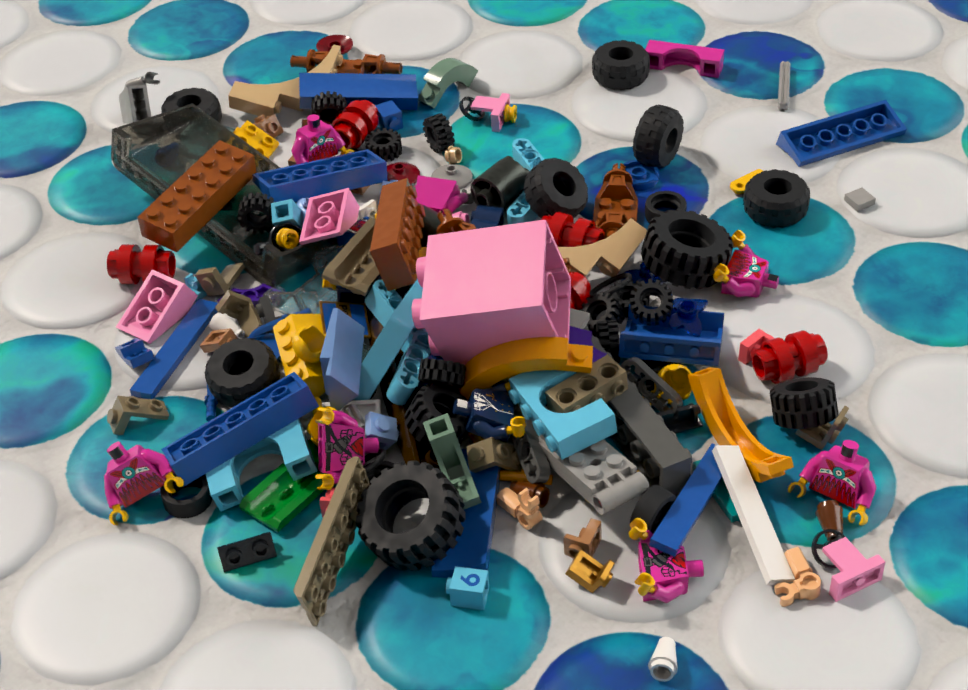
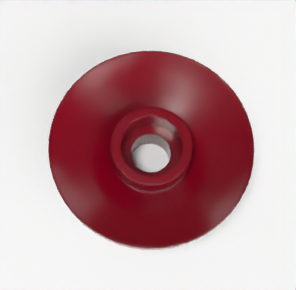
(327, 42)
(402, 170)

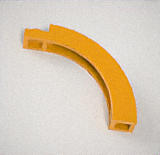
(524, 356)
(729, 428)

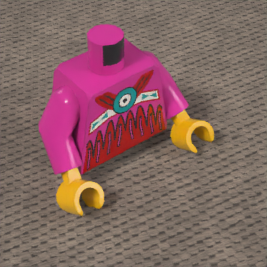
(317, 141)
(745, 272)
(134, 475)
(842, 477)

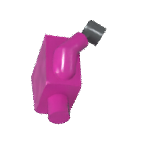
(440, 194)

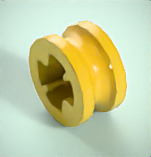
(510, 113)
(293, 238)

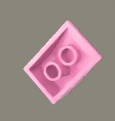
(329, 216)
(156, 307)

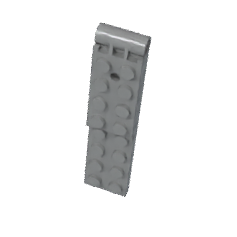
(597, 473)

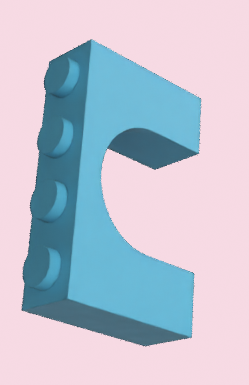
(562, 431)
(288, 442)

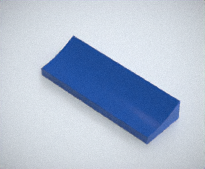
(370, 87)
(841, 133)
(322, 176)
(240, 428)
(476, 539)

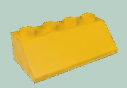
(309, 372)

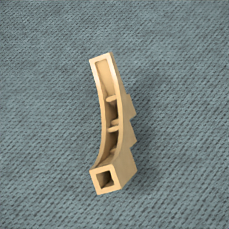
(270, 98)
(608, 253)

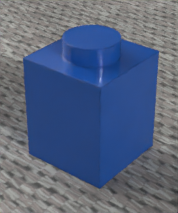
(389, 116)

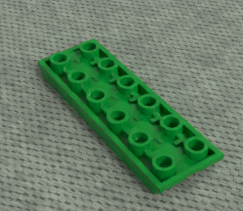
(280, 498)

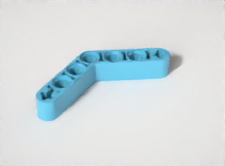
(527, 157)
(388, 344)
(416, 347)

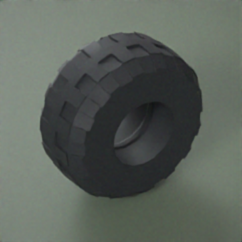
(620, 65)
(200, 97)
(658, 136)
(555, 187)
(776, 198)
(237, 357)

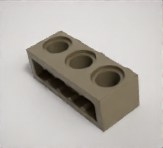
(604, 382)

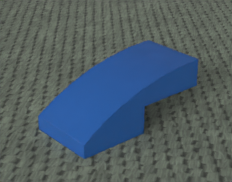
(134, 353)

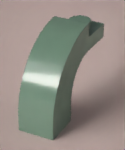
(441, 76)
(451, 459)

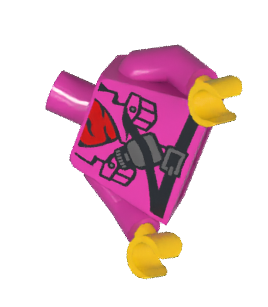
(337, 442)
(660, 573)

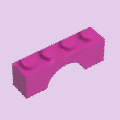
(704, 59)

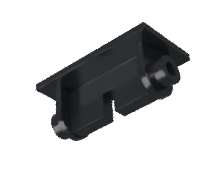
(684, 419)
(247, 551)

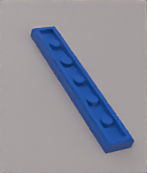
(174, 350)
(688, 506)

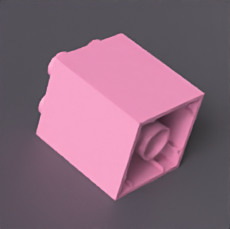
(491, 289)

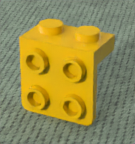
(257, 138)

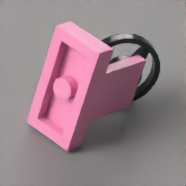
(487, 104)
(854, 568)

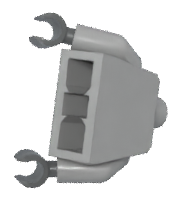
(135, 100)

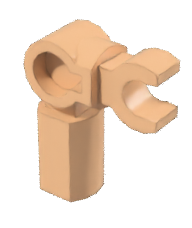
(520, 506)
(806, 583)

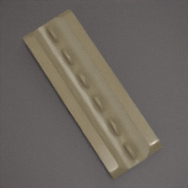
(354, 264)
(331, 542)

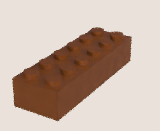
(197, 196)
(397, 234)

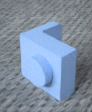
(381, 427)

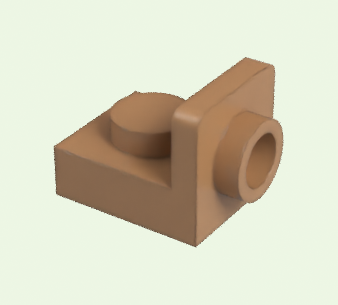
(216, 339)
(587, 541)

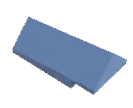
(342, 359)

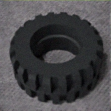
(685, 248)
(431, 536)

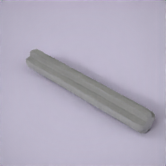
(784, 85)

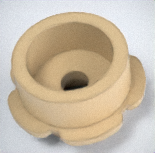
(453, 155)

